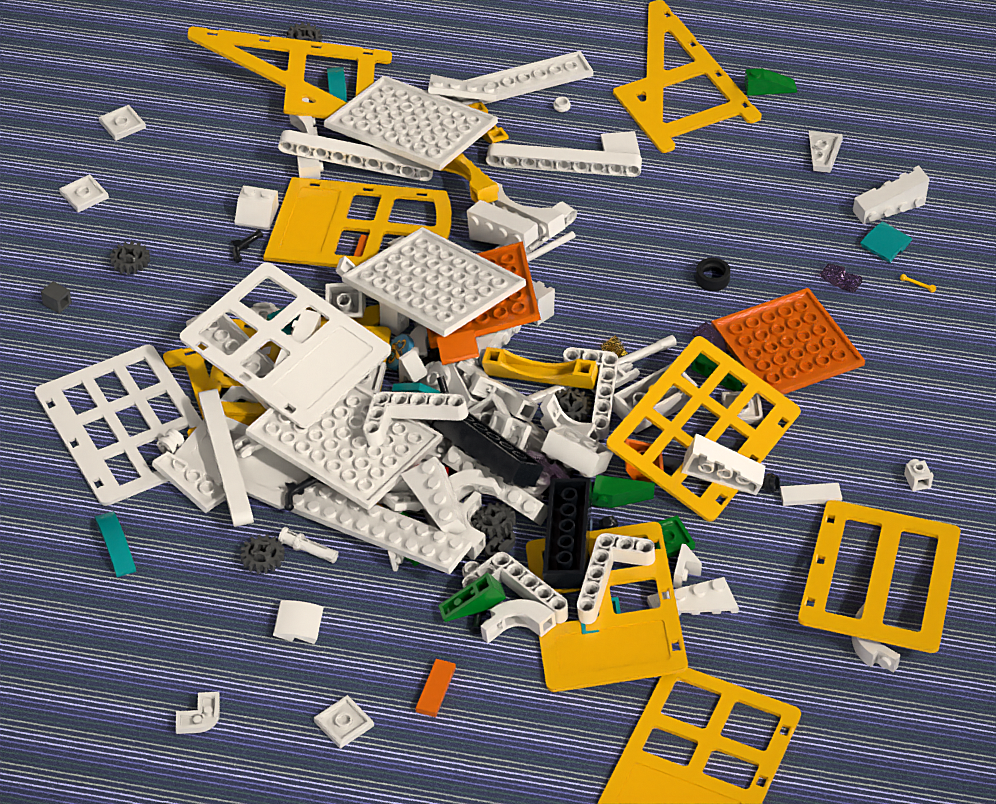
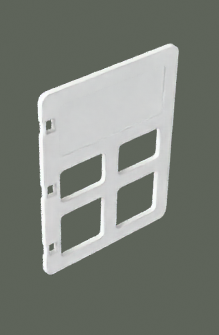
(315, 371)
(262, 472)

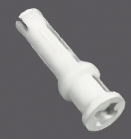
(299, 543)

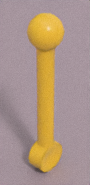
(932, 288)

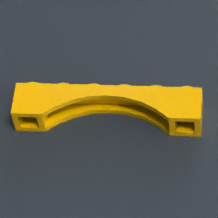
(480, 184)
(575, 373)

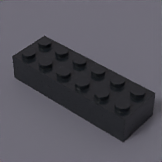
(491, 450)
(567, 533)

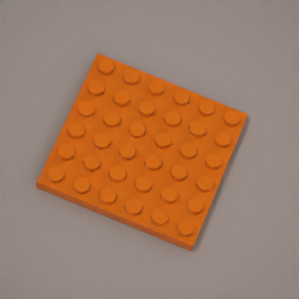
(514, 310)
(789, 342)

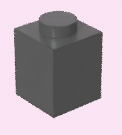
(56, 297)

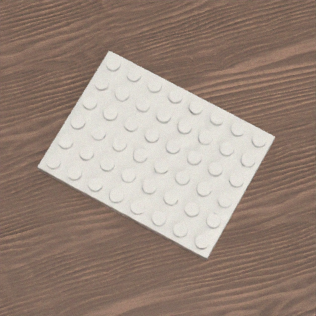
(411, 122)
(433, 281)
(338, 450)

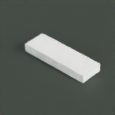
(810, 494)

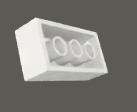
(628, 398)

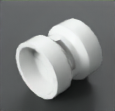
(170, 441)

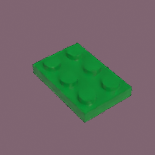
(674, 536)

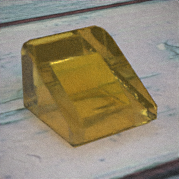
(614, 345)

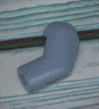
(672, 463)

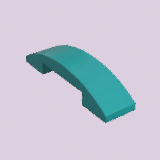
(337, 83)
(116, 543)

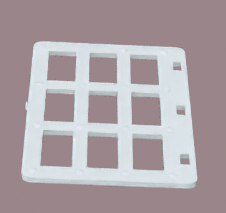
(71, 427)

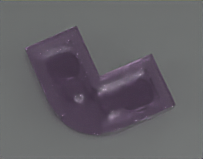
(553, 470)

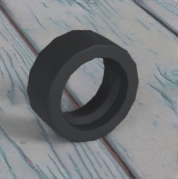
(712, 264)

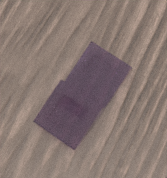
(836, 276)
(710, 334)

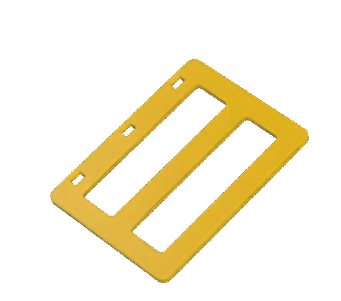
(871, 623)

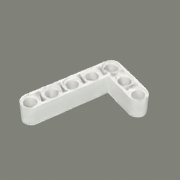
(608, 367)
(410, 406)
(606, 551)
(522, 581)

